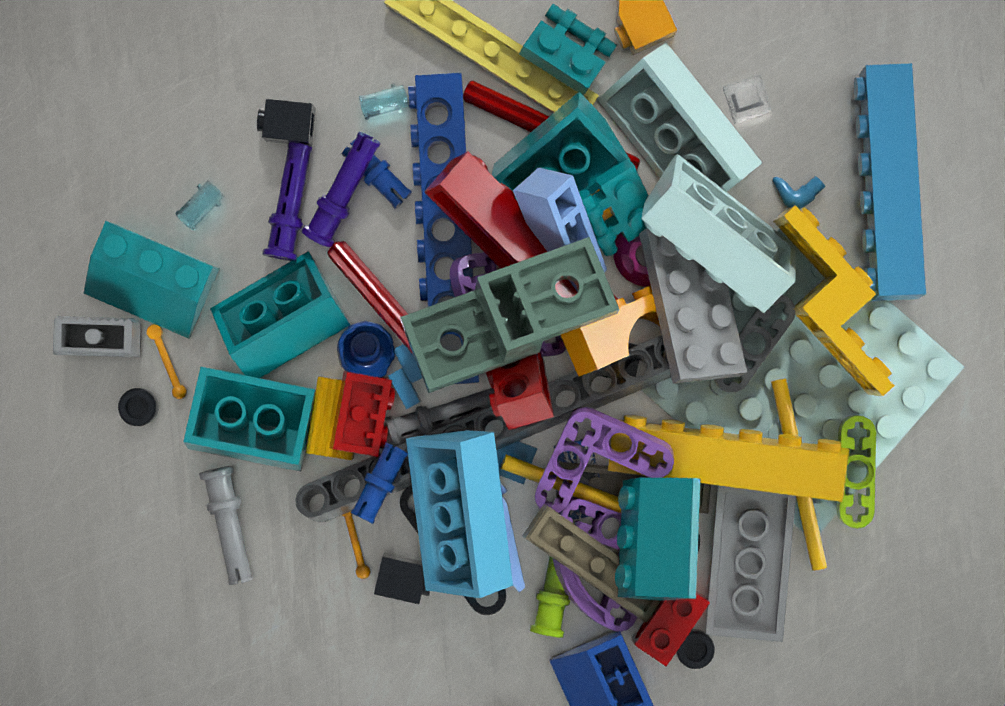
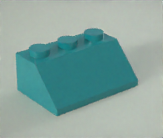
(570, 142)
(148, 279)
(279, 317)
(250, 419)
(658, 538)

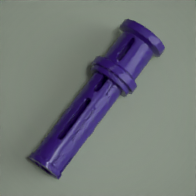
(333, 206)
(285, 220)

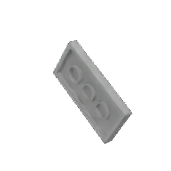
(692, 315)
(750, 564)

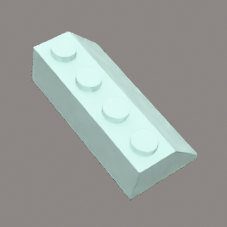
(671, 114)
(720, 235)

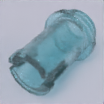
(384, 101)
(200, 204)

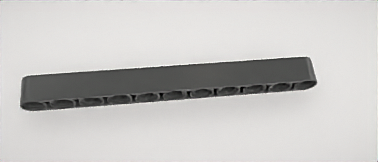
(621, 385)

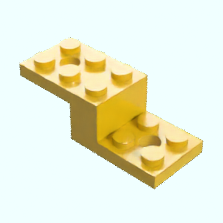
(834, 300)

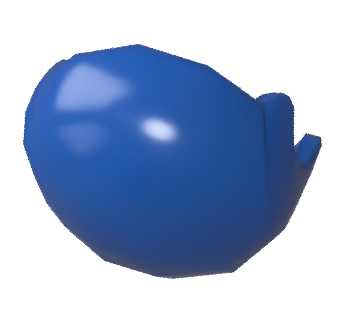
(366, 349)

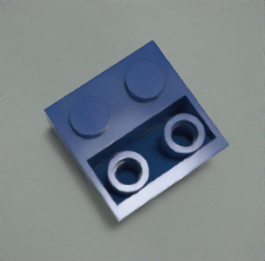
(601, 674)

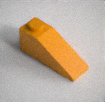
(643, 24)

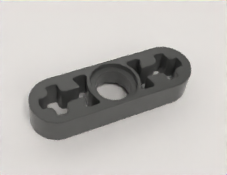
(778, 325)

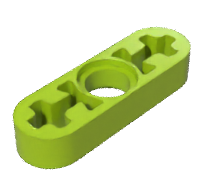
(866, 442)

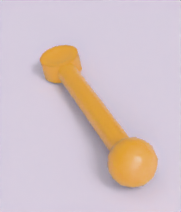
(155, 332)
(362, 570)

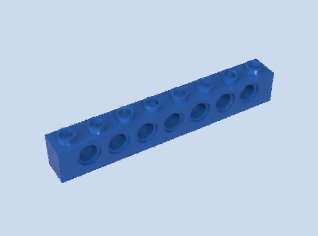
(432, 91)

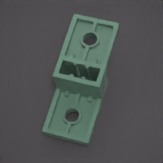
(509, 314)

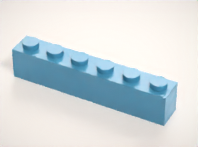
(891, 181)

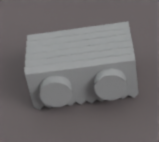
(96, 336)

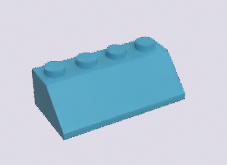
(460, 513)

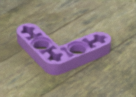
(598, 442)

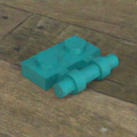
(563, 57)
(625, 197)

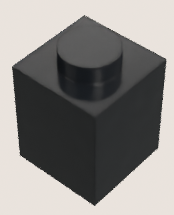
(286, 122)
(401, 579)

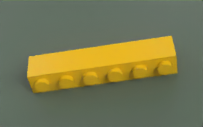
(743, 459)

